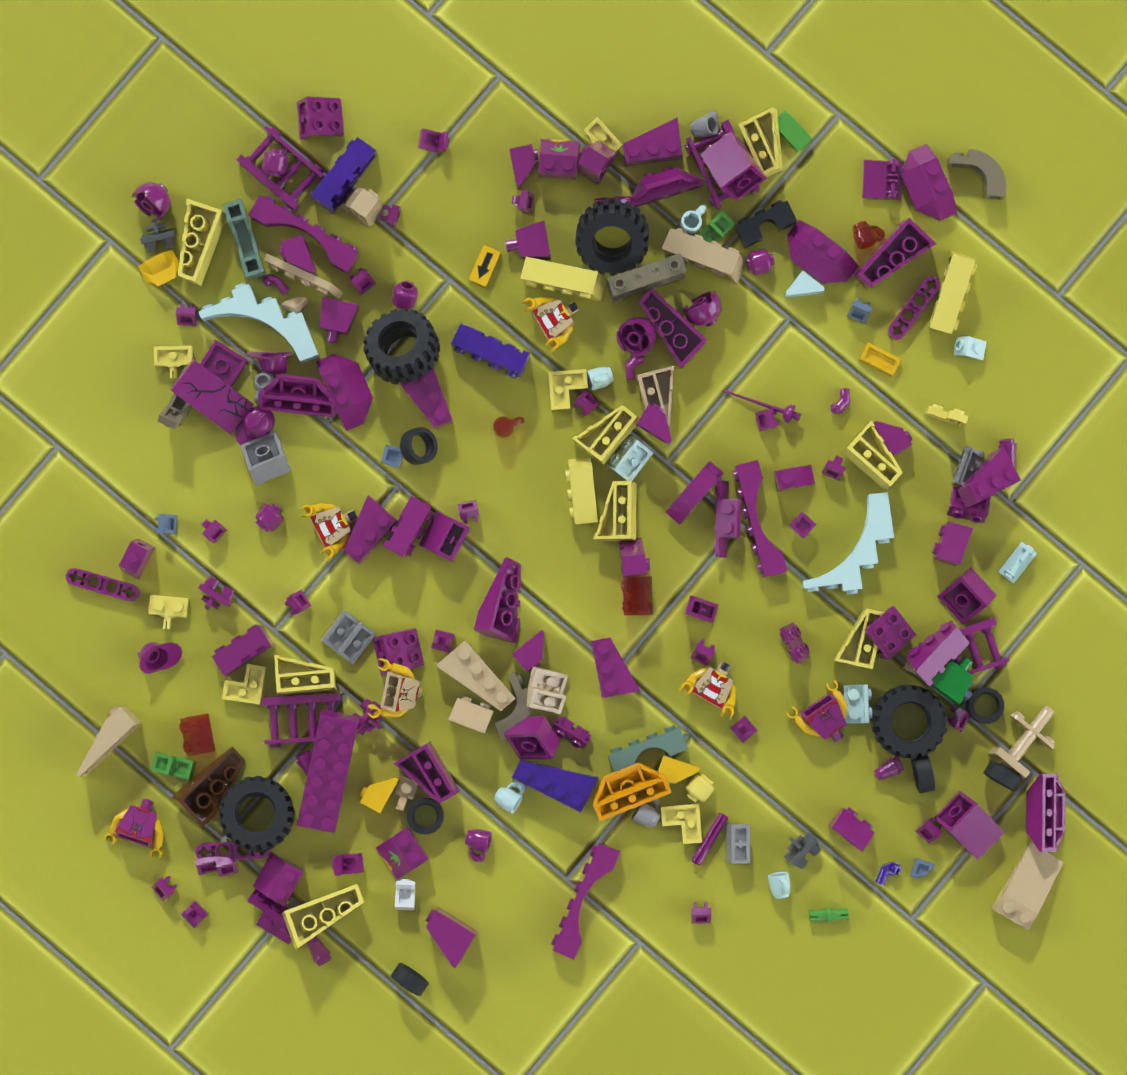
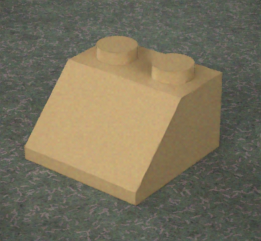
(471, 714)

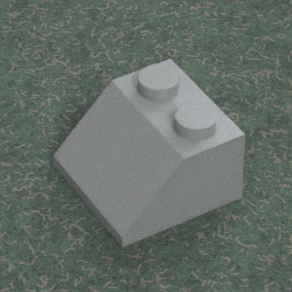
(265, 458)

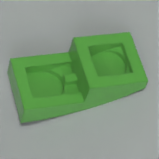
(793, 132)
(717, 228)
(173, 765)

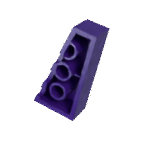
(343, 175)
(490, 350)
(560, 784)

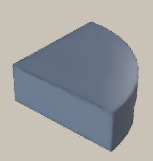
(921, 868)

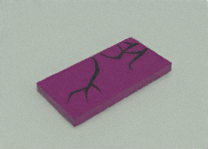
(211, 396)

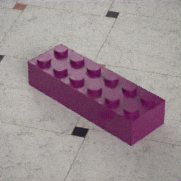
(328, 771)

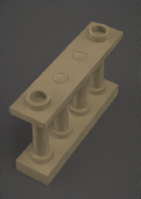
(646, 277)

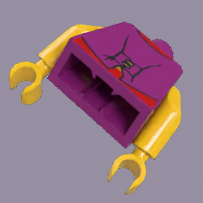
(824, 716)
(138, 826)

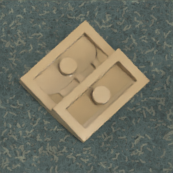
(546, 690)

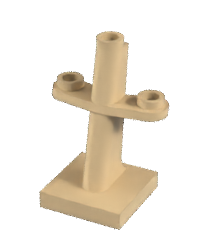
(1032, 731)

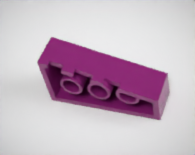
(896, 251)
(675, 331)

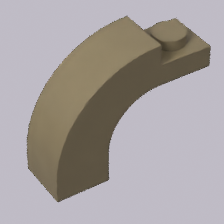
(988, 169)
(175, 411)
(521, 710)

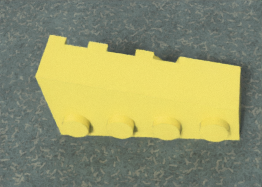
(199, 240)
(563, 278)
(952, 293)
(317, 915)

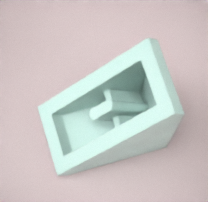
(804, 286)

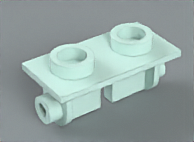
(1017, 562)

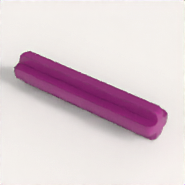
(709, 839)

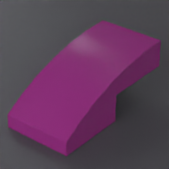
(223, 865)

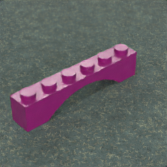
(271, 215)
(749, 480)
(569, 938)

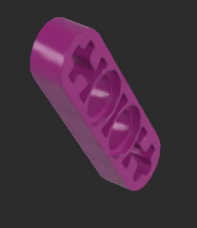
(915, 309)
(102, 586)
(233, 851)

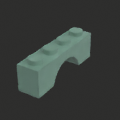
(245, 239)
(671, 741)

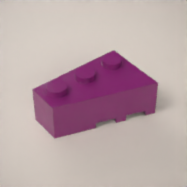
(409, 527)
(242, 649)
(429, 772)

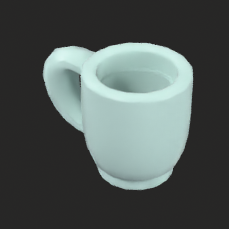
(692, 220)
(599, 377)
(509, 799)
(779, 884)

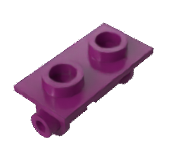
(577, 738)

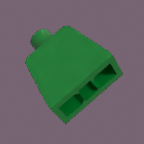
(954, 680)

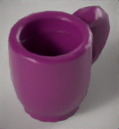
(478, 840)

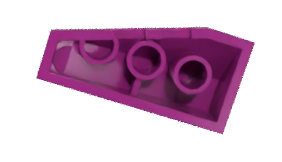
(498, 611)

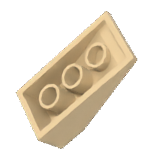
(114, 730)
(1027, 886)

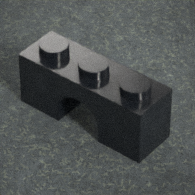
(749, 229)

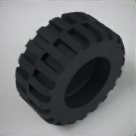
(612, 259)
(390, 329)
(935, 721)
(256, 787)

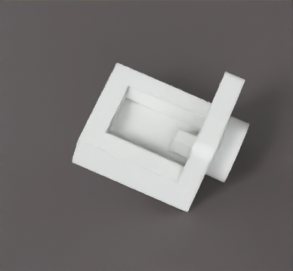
(405, 895)

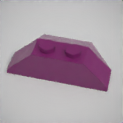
(928, 184)
(664, 185)
(819, 254)
(348, 387)
(297, 396)
(1045, 812)

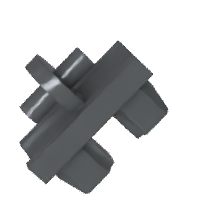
(167, 235)
(800, 848)

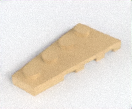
(306, 278)

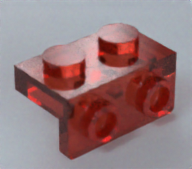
(637, 596)
(197, 734)

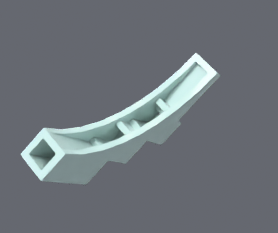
(245, 304)
(877, 528)

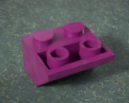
(444, 536)

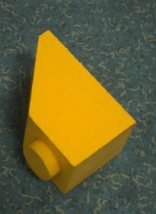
(676, 770)
(378, 794)

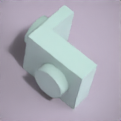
(970, 347)

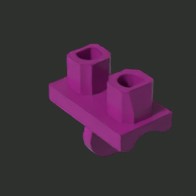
(209, 588)
(365, 721)

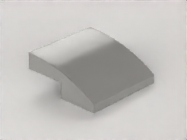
(348, 637)

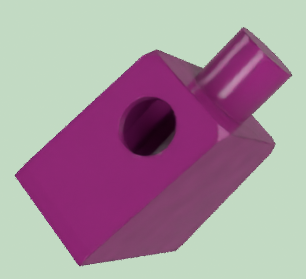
(531, 242)
(337, 318)
(136, 558)

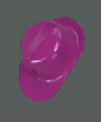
(272, 362)
(254, 425)
(159, 656)

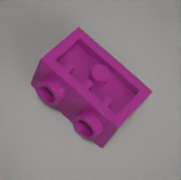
(976, 513)

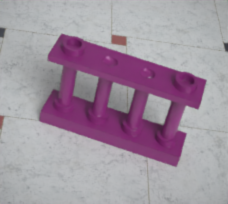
(692, 148)
(278, 186)
(985, 627)
(292, 702)

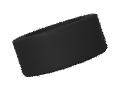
(430, 444)
(999, 705)
(923, 774)
(1002, 775)
(425, 830)
(409, 979)

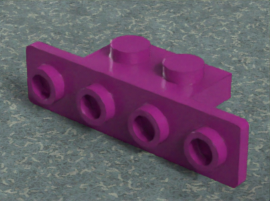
(727, 518)
(272, 917)

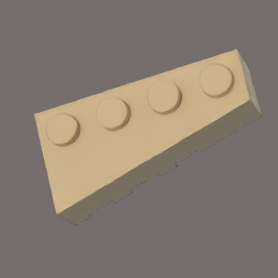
(705, 254)
(475, 674)

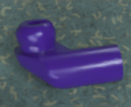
(887, 870)

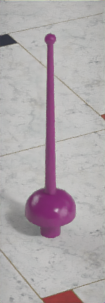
(788, 412)

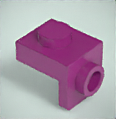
(433, 141)
(347, 864)

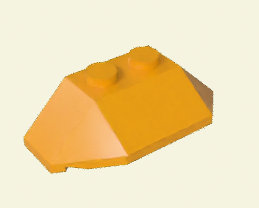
(629, 789)

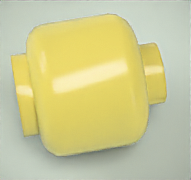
(699, 788)

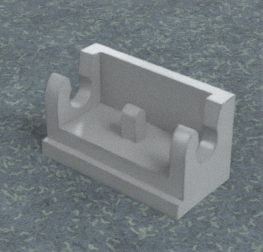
(968, 465)
(737, 843)

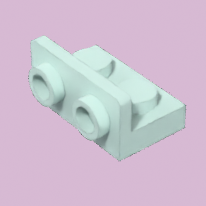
(630, 458)
(857, 701)

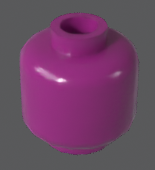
(275, 162)
(759, 262)
(405, 295)
(269, 517)

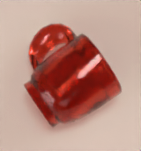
(865, 236)
(504, 426)

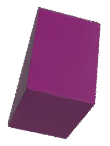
(701, 609)

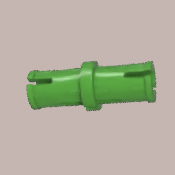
(828, 915)

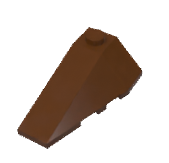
(204, 792)

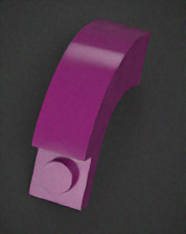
(694, 492)

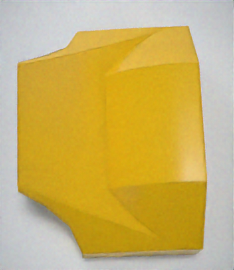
(160, 268)

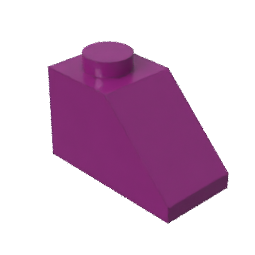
(523, 163)
(655, 423)
(894, 437)
(794, 477)
(531, 652)

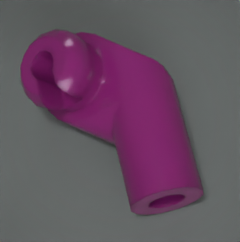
(277, 281)
(630, 366)
(843, 403)

